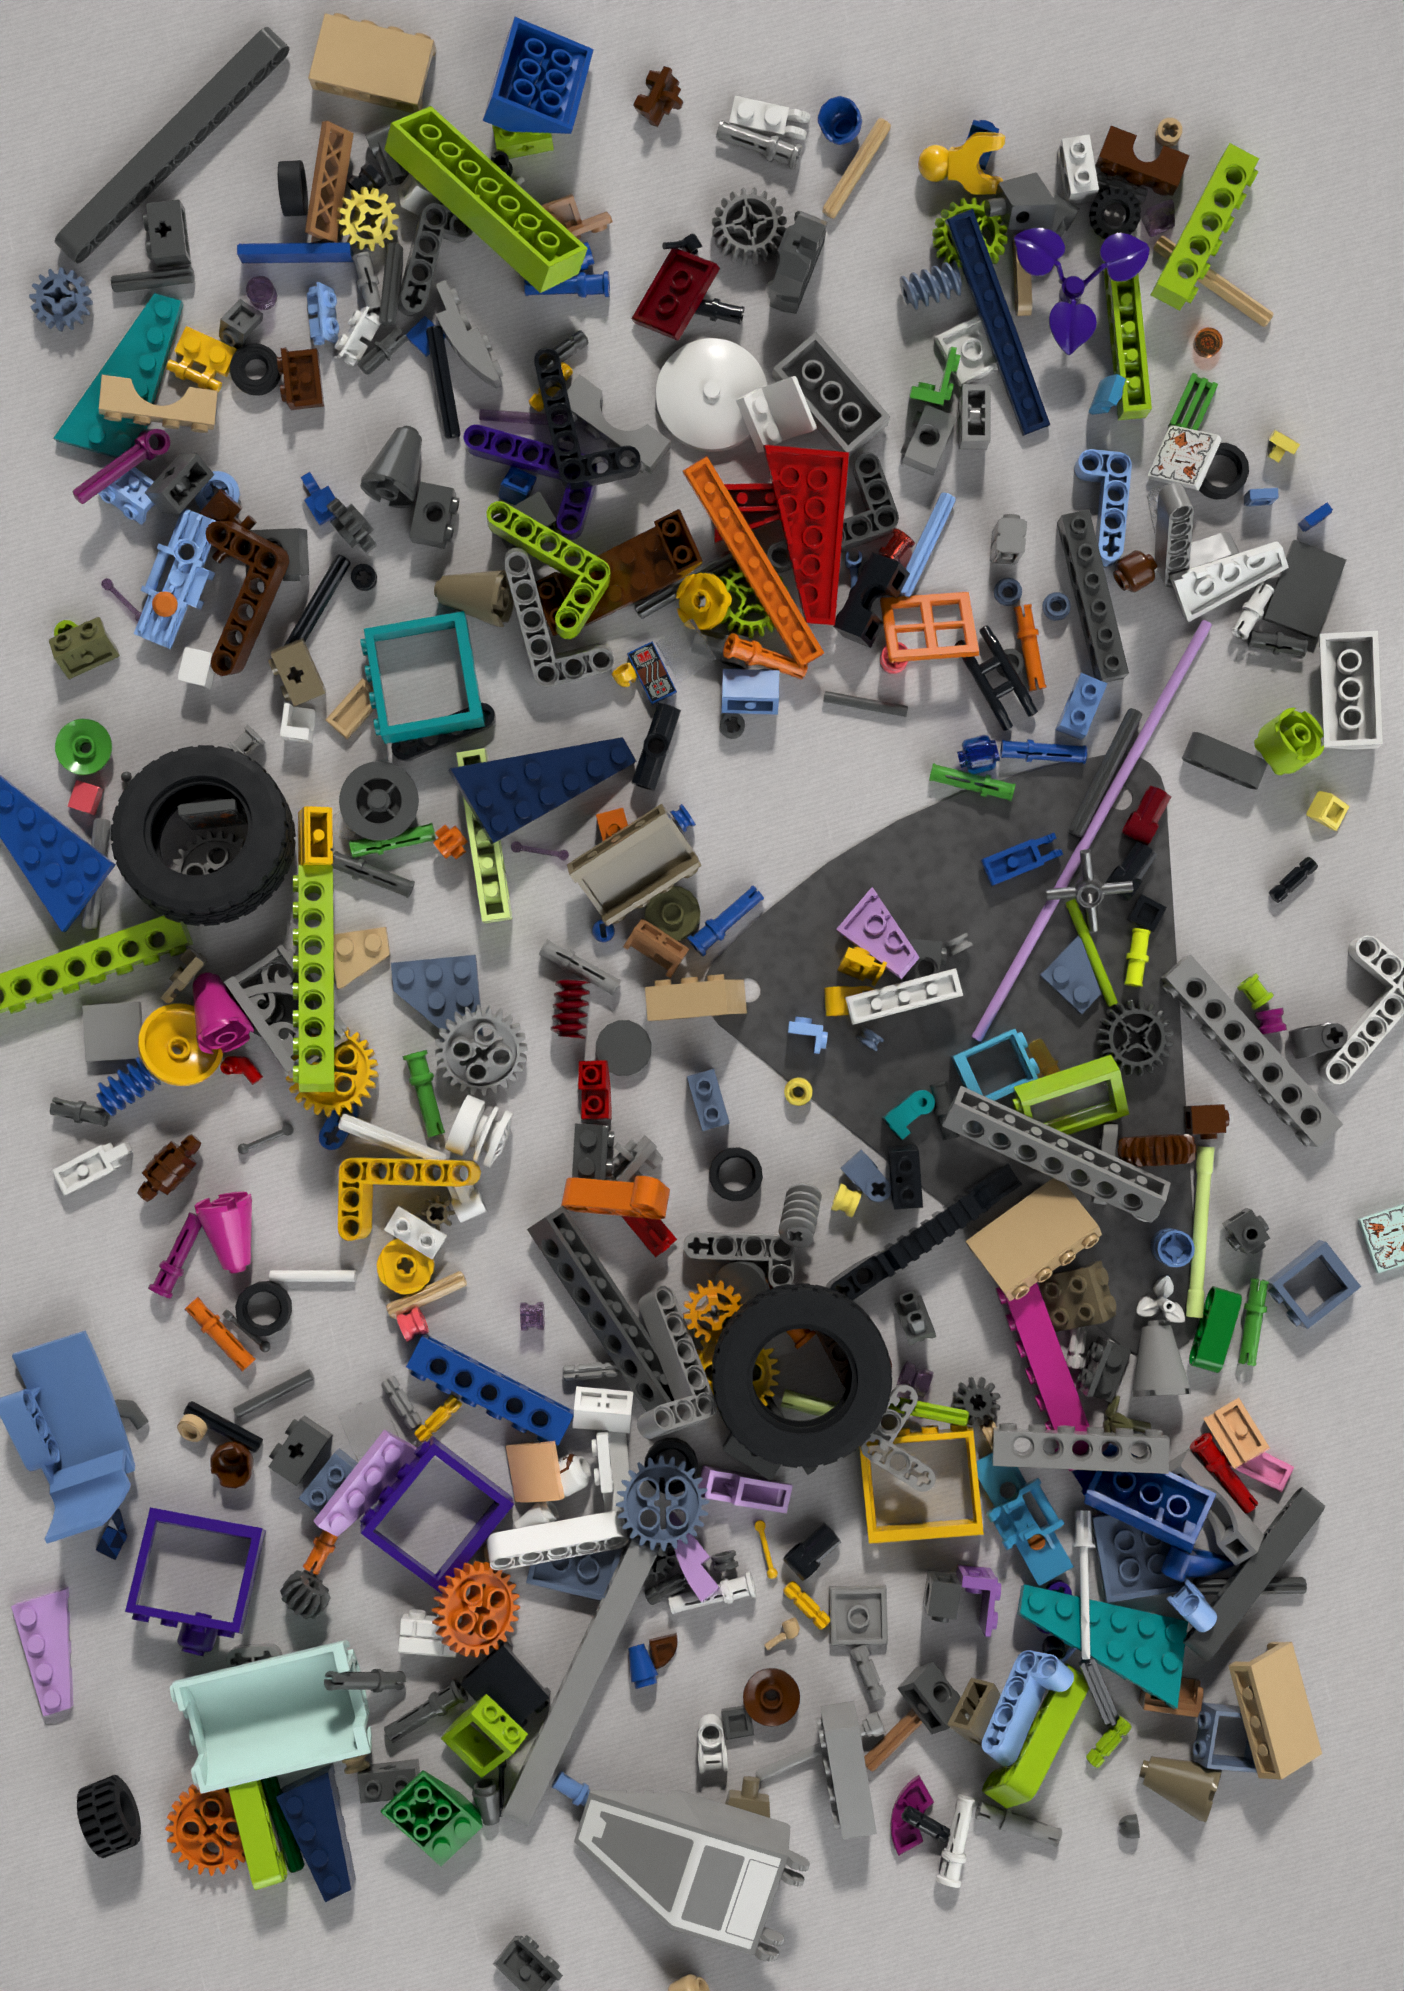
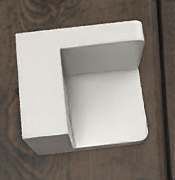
(415, 196)
(196, 668)
(297, 724)

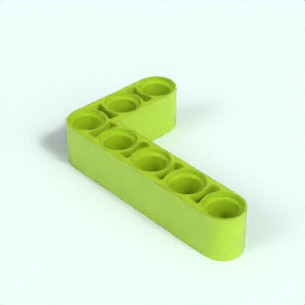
(556, 559)
(1022, 1779)

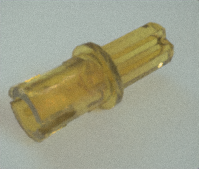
(1043, 1057)

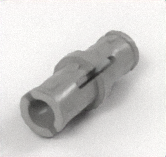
(367, 281)

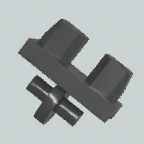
(914, 1318)

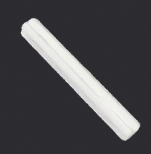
(388, 1139)

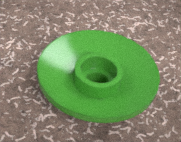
(70, 743)

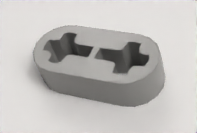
(252, 1651)

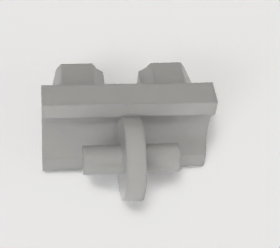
(633, 1156)

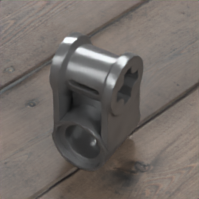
(1313, 1039)

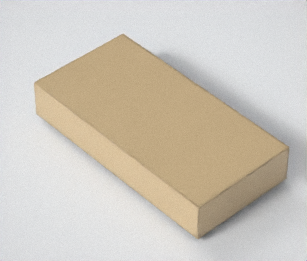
(352, 710)

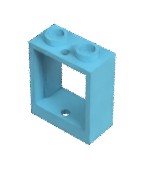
(1018, 1044)

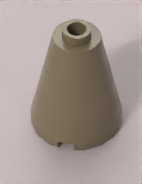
(478, 595)
(1182, 1783)

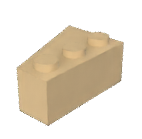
(695, 998)

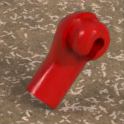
(241, 1065)

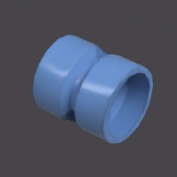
(1172, 1247)

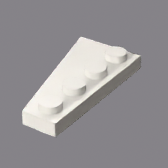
(1221, 580)

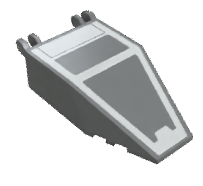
(694, 1862)

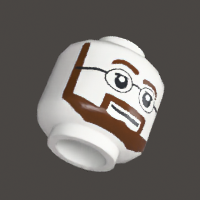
(574, 1473)

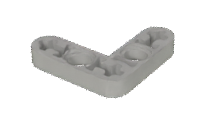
(887, 1437)

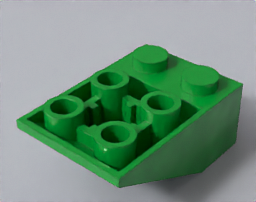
(434, 1816)

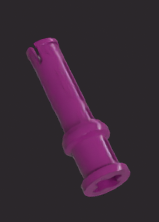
(172, 1267)

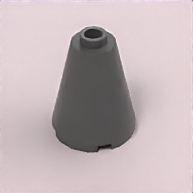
(395, 469)

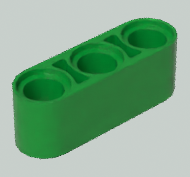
(1215, 1329)

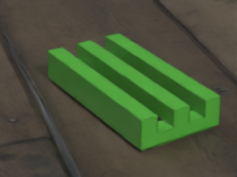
(1203, 383)

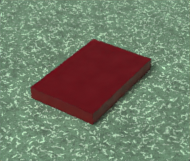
(675, 293)

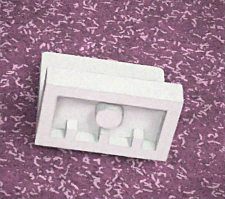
(776, 413)

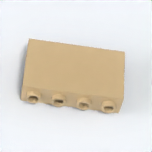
(371, 63)
(1034, 1238)
(1275, 1711)

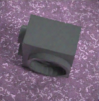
(294, 542)

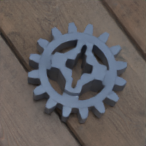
(70, 308)

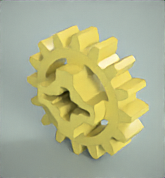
(378, 212)

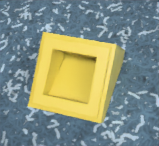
(1327, 810)

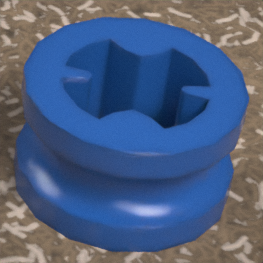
(683, 818)

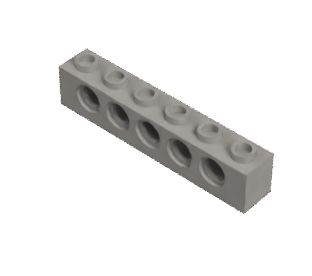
(1153, 1461)

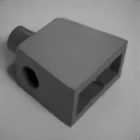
(1023, 203)

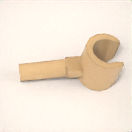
(790, 1629)

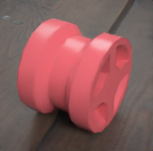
(412, 1324)

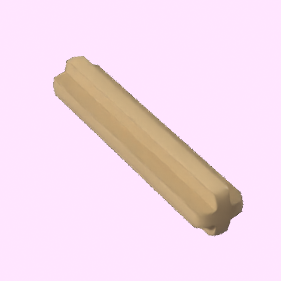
(427, 1294)

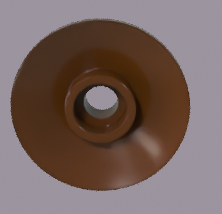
(771, 1711)

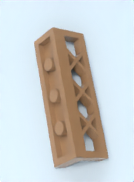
(328, 183)

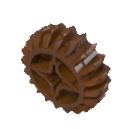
(1157, 1150)

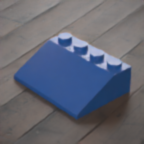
(537, 81)

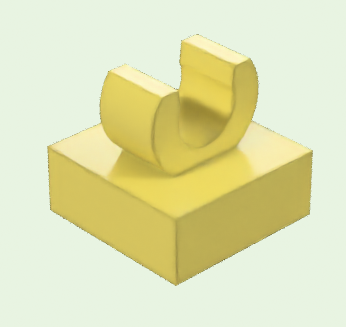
(1282, 444)

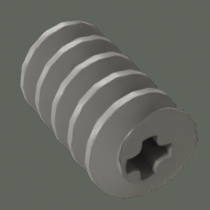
(800, 1215)

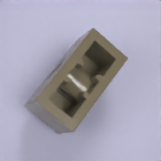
(310, 682)

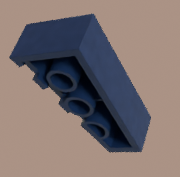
(319, 1828)

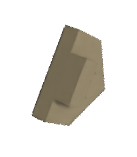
(181, 977)

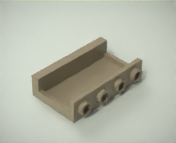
(634, 865)

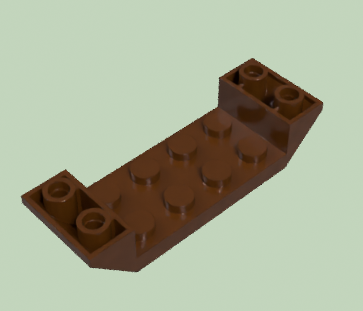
(636, 570)

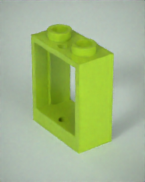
(473, 1747)

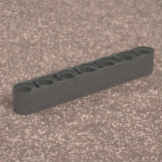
(1256, 1572)

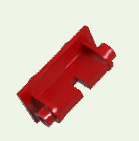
(652, 1233)

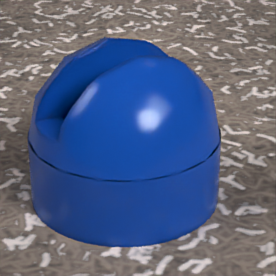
(610, 931)

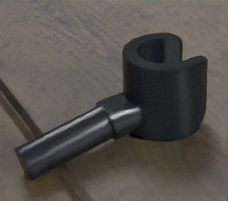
(690, 243)

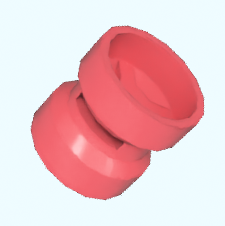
(892, 668)

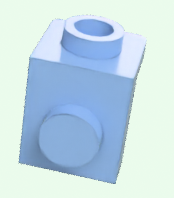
(804, 1026)

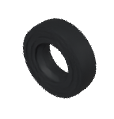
(241, 359)

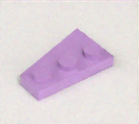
(876, 931)

